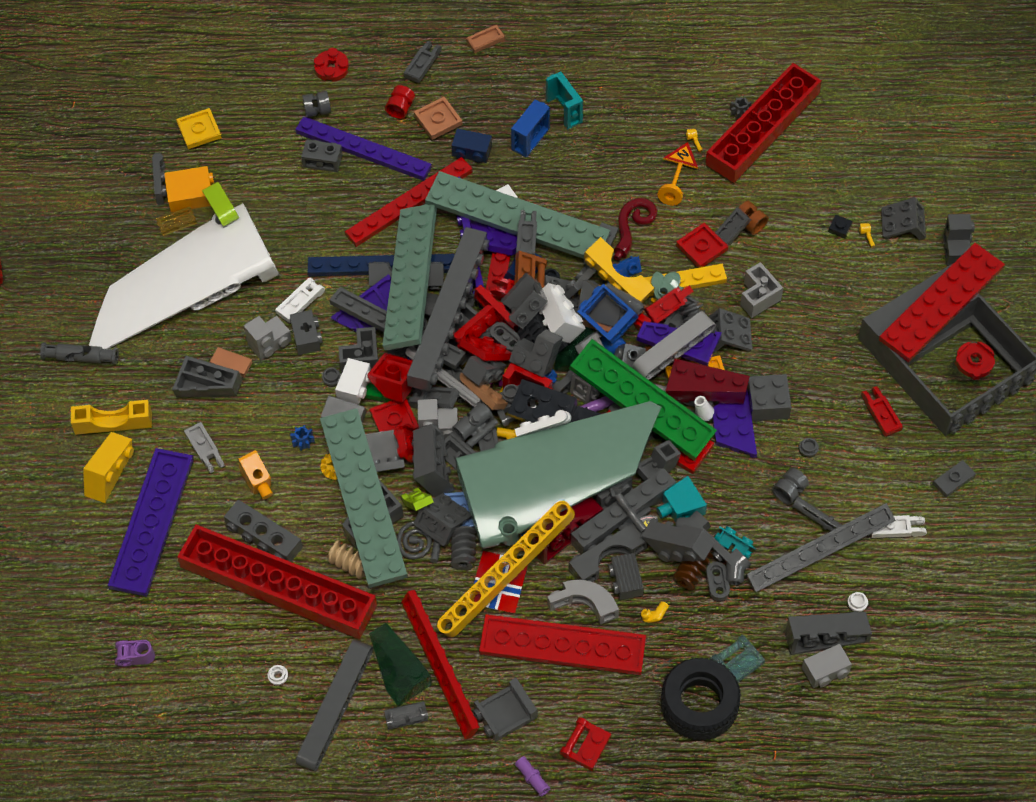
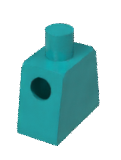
(682, 500)

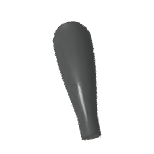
(635, 304)

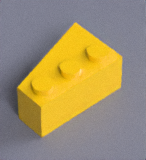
(106, 466)

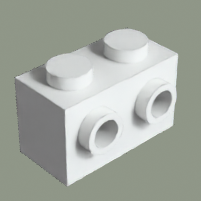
(353, 381)

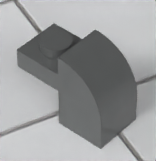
(663, 456)

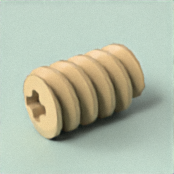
(346, 559)

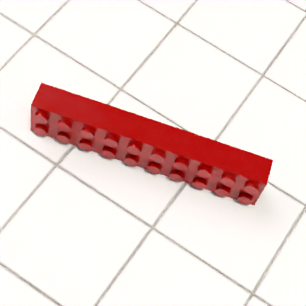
(277, 581)

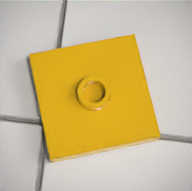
(198, 128)

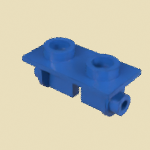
(628, 267)

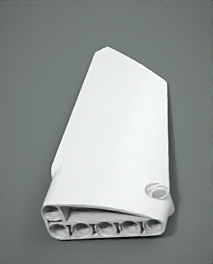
(184, 275)

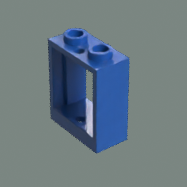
(530, 128)
(621, 326)

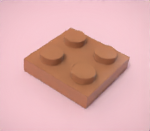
(438, 118)

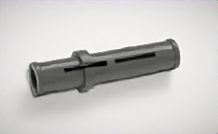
(801, 505)

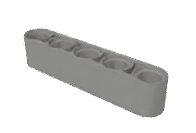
(674, 345)

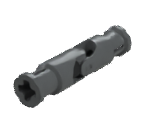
(72, 352)

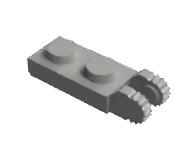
(203, 446)

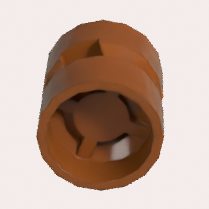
(758, 218)

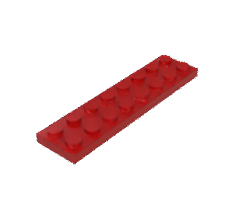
(941, 302)
(563, 644)

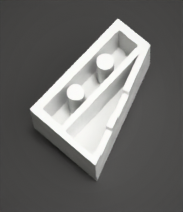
(560, 314)

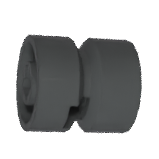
(322, 102)
(788, 489)

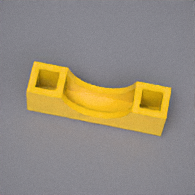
(600, 256)
(88, 419)

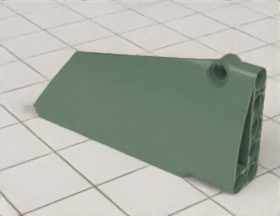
(528, 474)

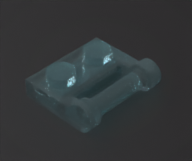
(743, 663)

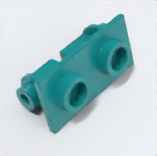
(728, 537)

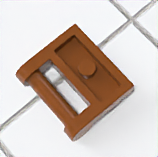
(526, 264)

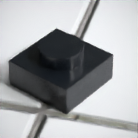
(840, 226)

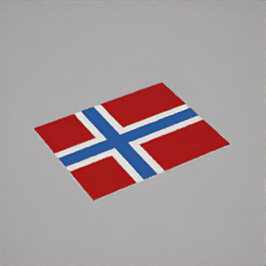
(509, 596)

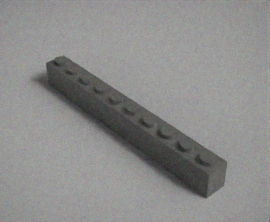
(447, 309)

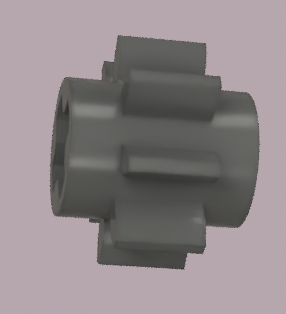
(739, 106)

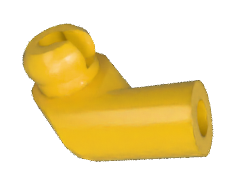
(506, 433)
(656, 615)

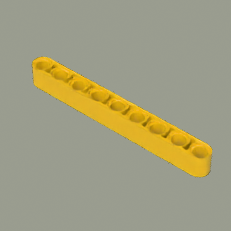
(516, 566)

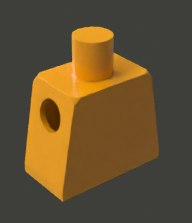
(255, 474)

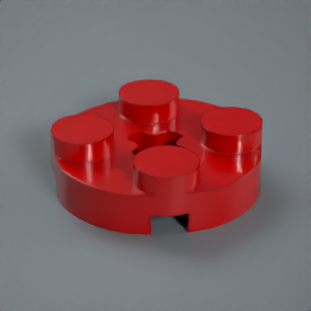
(328, 57)
(970, 368)
(404, 438)

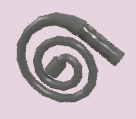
(415, 540)

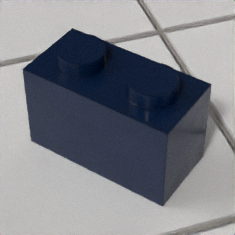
(471, 145)

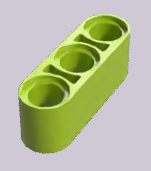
(220, 204)

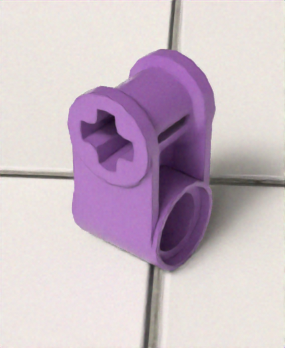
(130, 653)

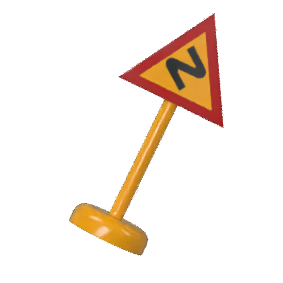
(670, 193)

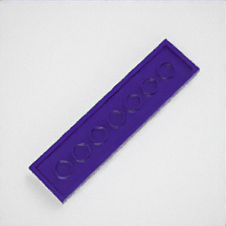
(150, 522)

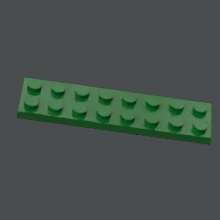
(630, 388)

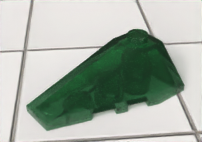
(400, 668)

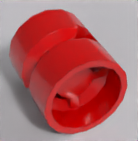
(399, 102)

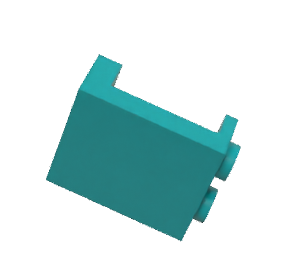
(560, 88)

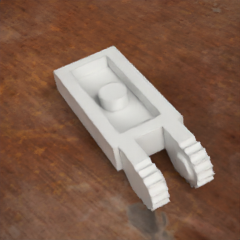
(902, 527)

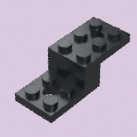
(549, 403)

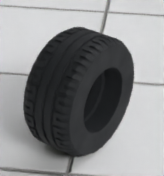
(704, 673)

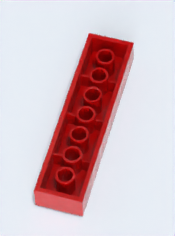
(763, 122)

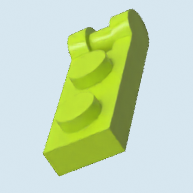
(416, 499)

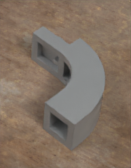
(588, 594)

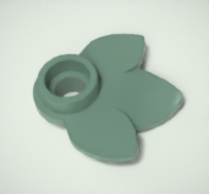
(665, 283)

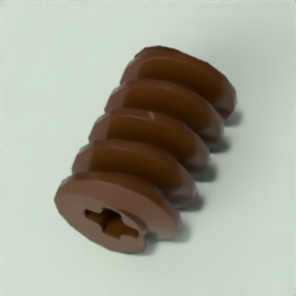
(689, 572)

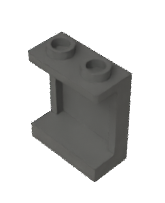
(525, 300)
(505, 711)

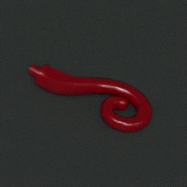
(625, 243)

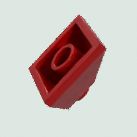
(390, 376)

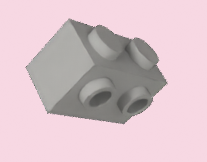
(826, 666)

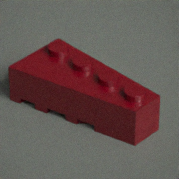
(694, 380)
(583, 513)

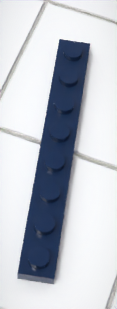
(359, 264)

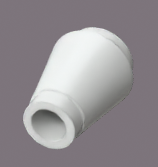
(703, 408)

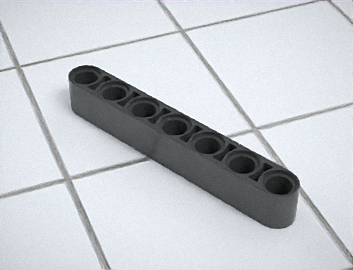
(334, 705)

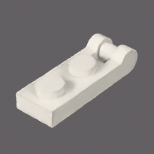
(300, 299)
(561, 417)

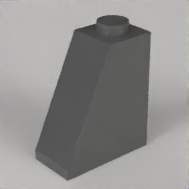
(606, 311)

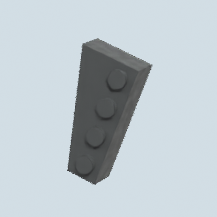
(827, 630)

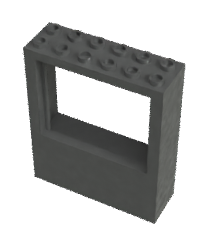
(976, 314)

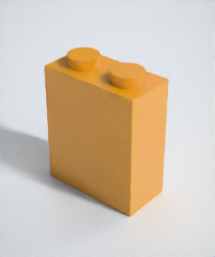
(186, 187)

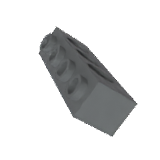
(242, 513)

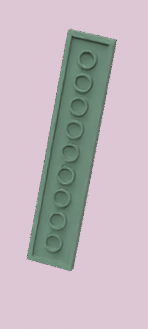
(504, 213)
(410, 277)
(363, 498)

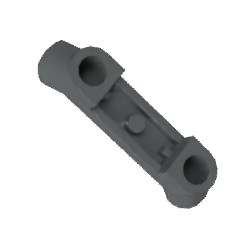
(735, 562)

